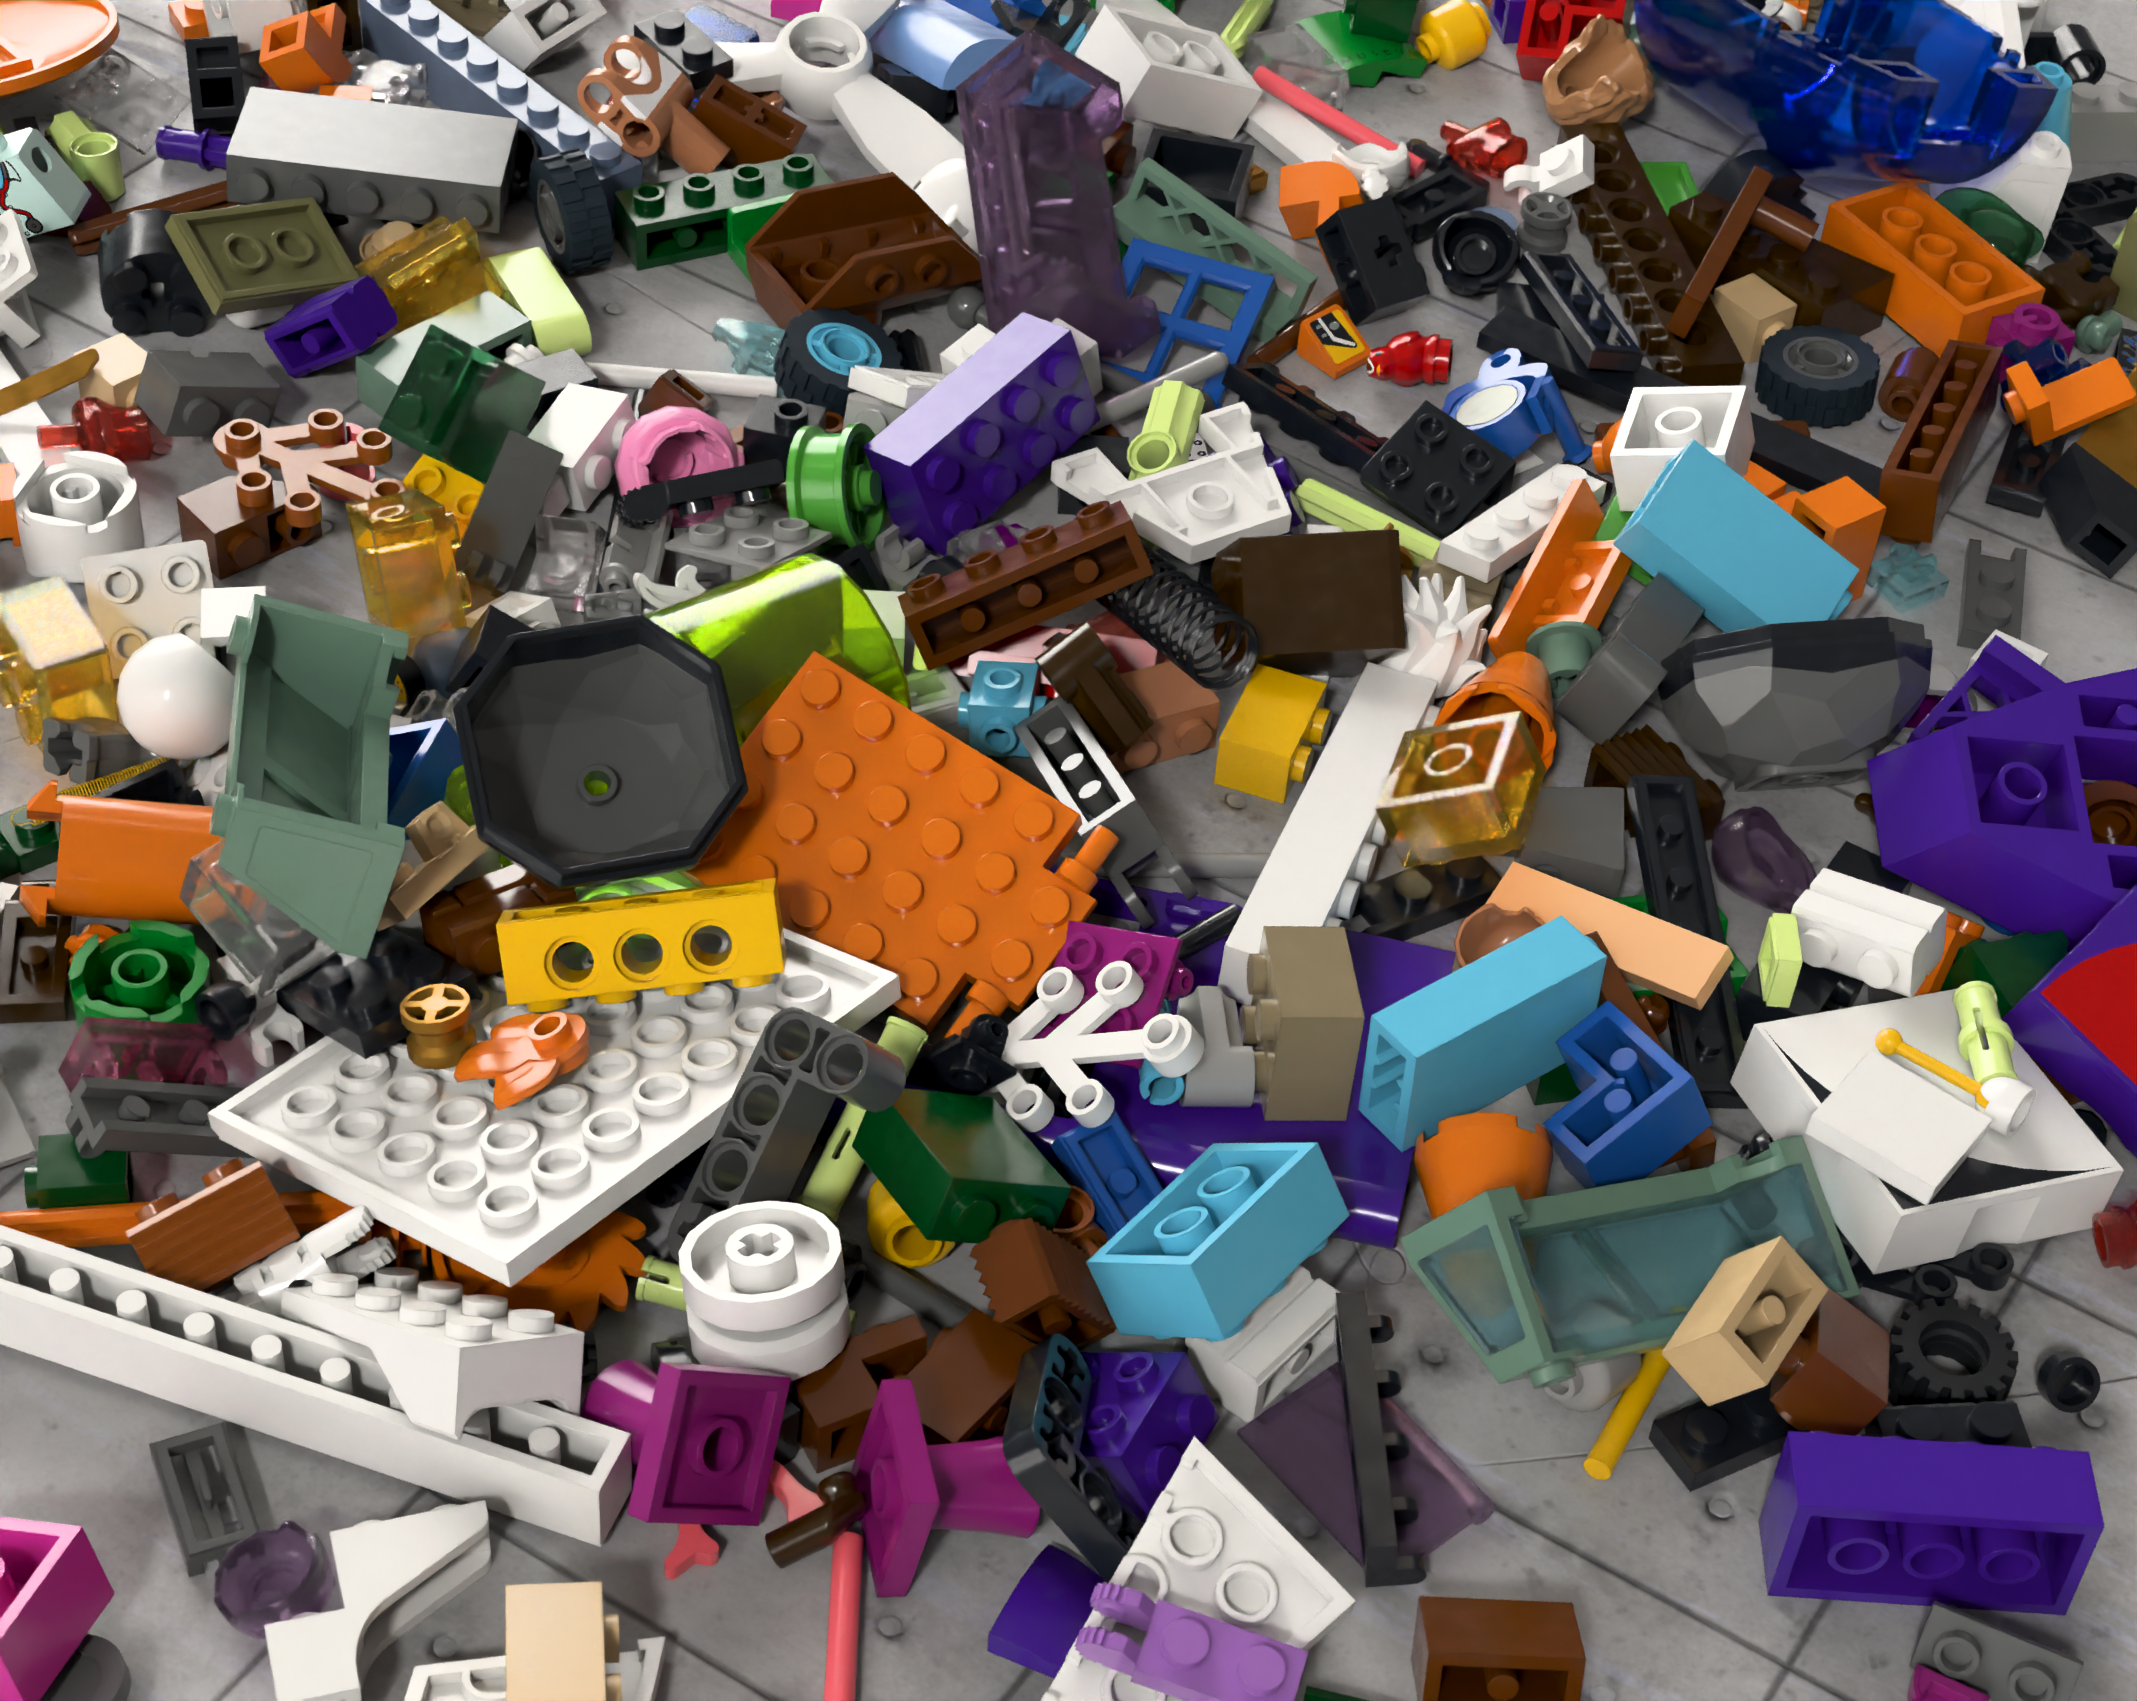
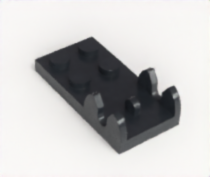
(361, 998)

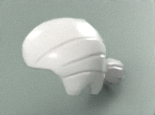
(1375, 168)

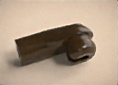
(822, 1526)

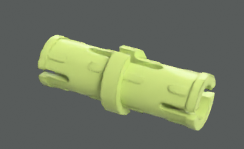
(1981, 1016)

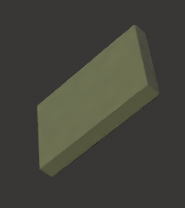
(260, 254)

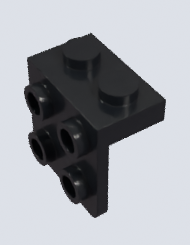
(1438, 471)

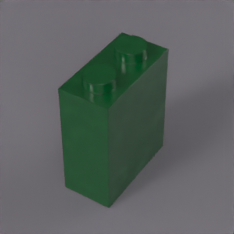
(959, 1165)

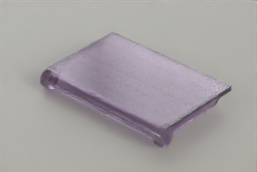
(1309, 1453)

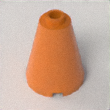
(1509, 685)
(1481, 1155)

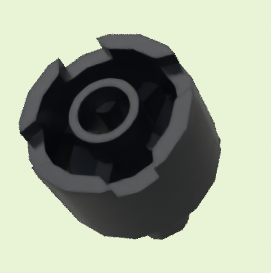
(146, 280)

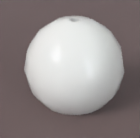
(176, 698)

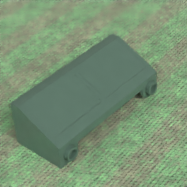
(312, 768)

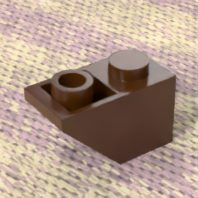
(238, 533)

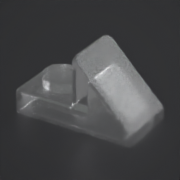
(566, 561)

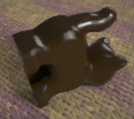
(2071, 294)

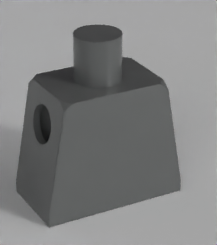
(1577, 837)

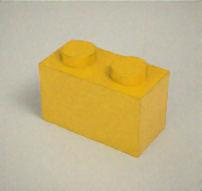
(1272, 734)

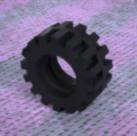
(1954, 1335)

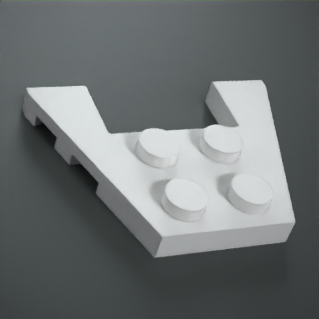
(1195, 505)

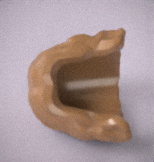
(1598, 77)

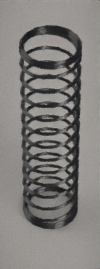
(1195, 635)

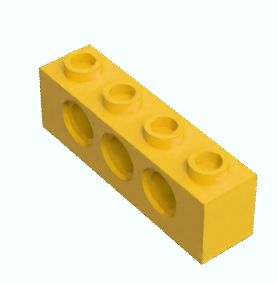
(541, 981)

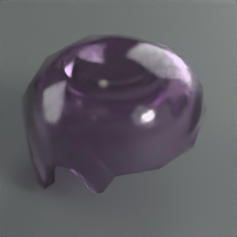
(273, 1578)

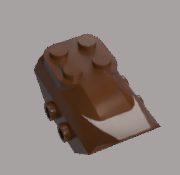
(856, 250)

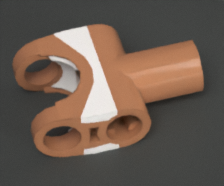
(650, 109)

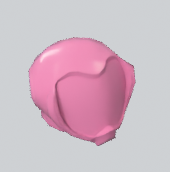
(672, 446)

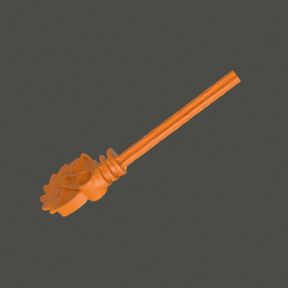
(567, 1284)

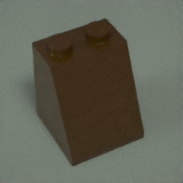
(1314, 600)

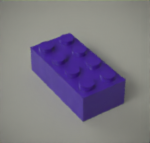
(983, 432)
(1929, 1523)

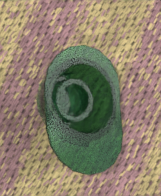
(1994, 222)

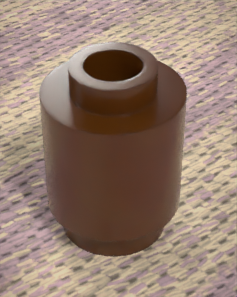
(1906, 382)

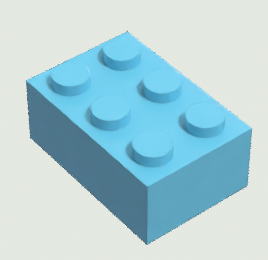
(1218, 1240)

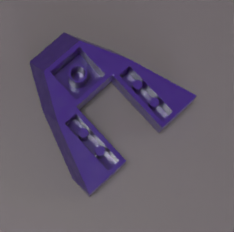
(2001, 811)

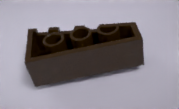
(1822, 281)

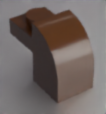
(842, 1393)

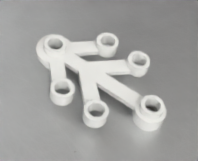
(1165, 1042)

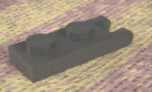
(1990, 595)

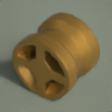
(437, 1025)

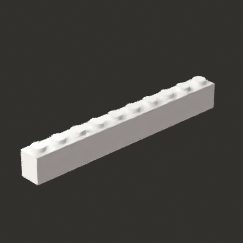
(302, 1388)

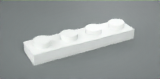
(1512, 526)

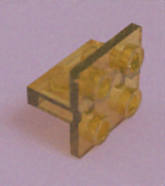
(430, 271)

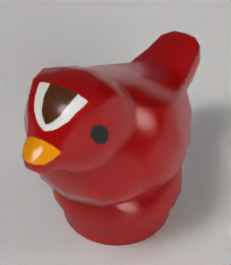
(1412, 359)

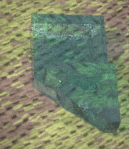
(750, 343)

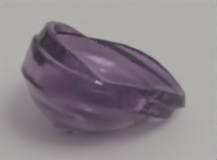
(1760, 860)

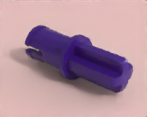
(203, 148)

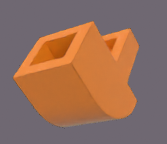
(306, 50)
(1314, 193)

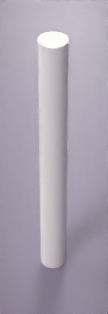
(708, 382)

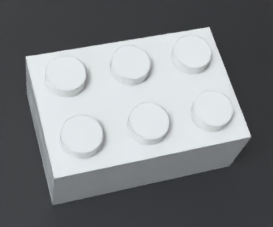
(1171, 72)

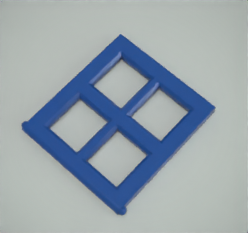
(1176, 326)

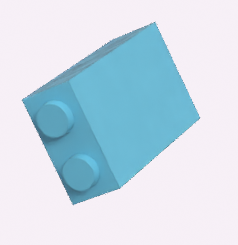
(1733, 547)
(1478, 1031)

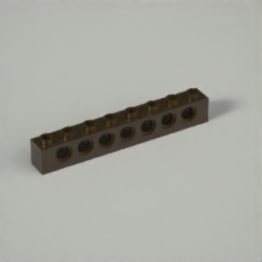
(1647, 263)

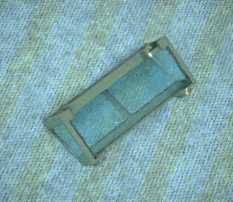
(1548, 1273)

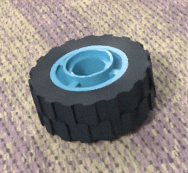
(820, 351)

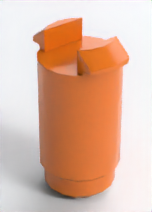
(118, 857)

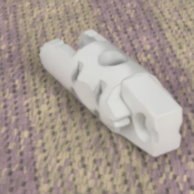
(314, 1254)

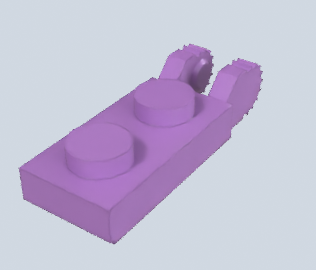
(1189, 1651)

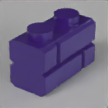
(331, 327)

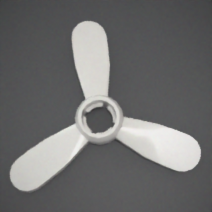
(880, 121)

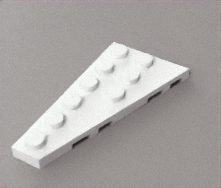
(1218, 1556)

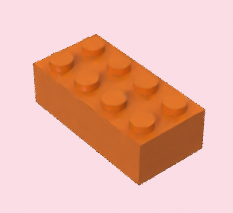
(1944, 271)

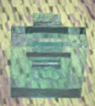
(1907, 578)

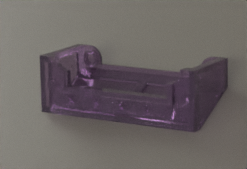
(1044, 194)

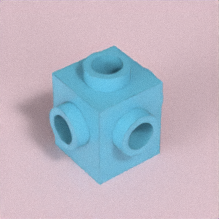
(997, 702)

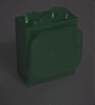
(460, 403)

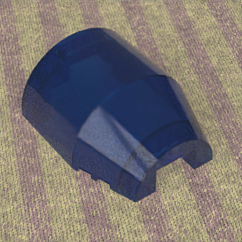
(1862, 98)

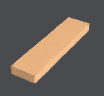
(1641, 945)

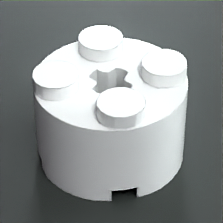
(76, 513)

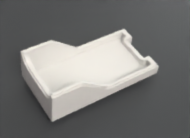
(446, 1348)

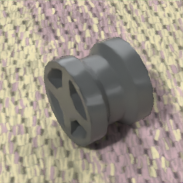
(1544, 222)

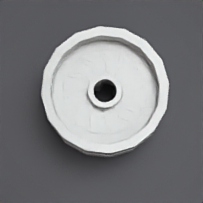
(766, 1289)

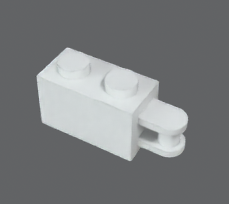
(588, 430)

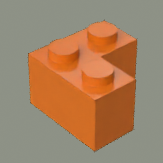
(1844, 519)

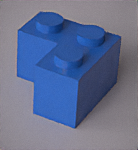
(1632, 1103)

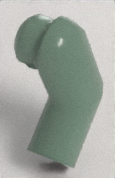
(2097, 331)

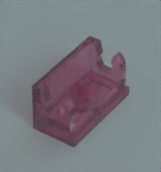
(142, 1053)

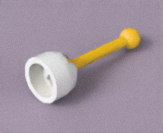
(1999, 1098)

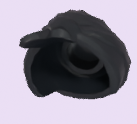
(1475, 252)

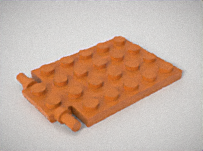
(905, 847)

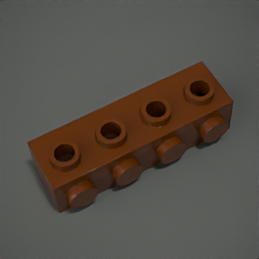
(1025, 583)

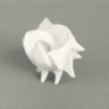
(1440, 635)

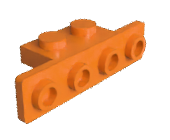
(1565, 576)

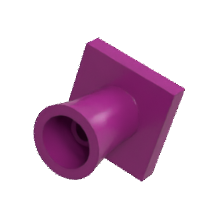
(696, 1435)
(928, 1488)

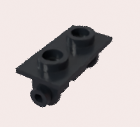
(965, 1062)

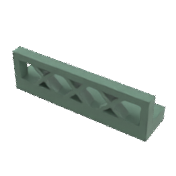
(1171, 227)

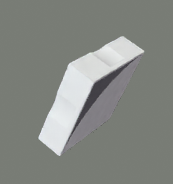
(2004, 1192)

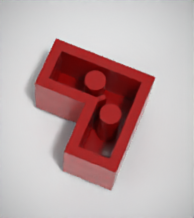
(1555, 23)

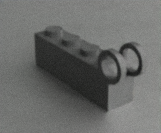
(1092, 787)

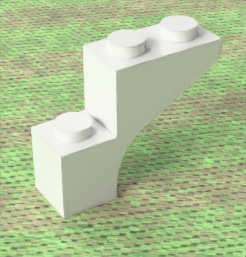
(386, 1584)

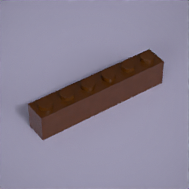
(1939, 441)

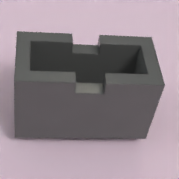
(204, 393)

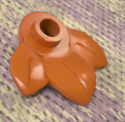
(526, 1054)

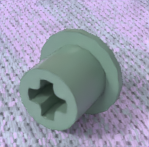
(1563, 650)

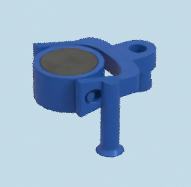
(1515, 405)

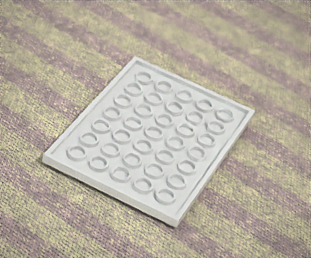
(538, 1174)

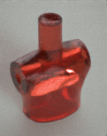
(1486, 148)
(101, 429)

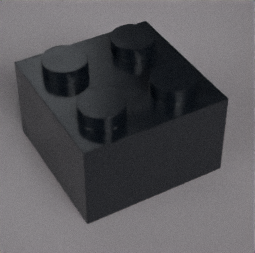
(1209, 165)

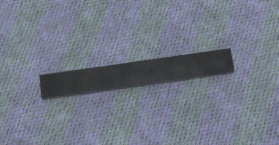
(1777, 449)

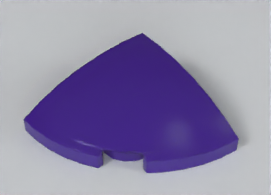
(1045, 1612)

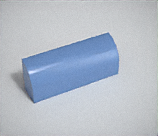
(938, 41)

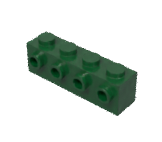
(689, 215)

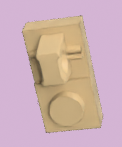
(446, 850)

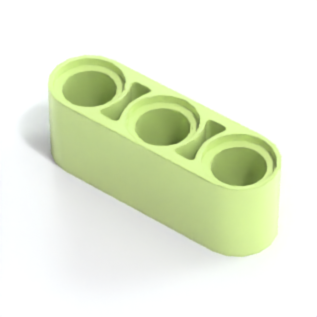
(542, 296)

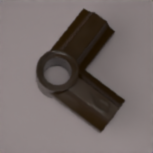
(1086, 676)

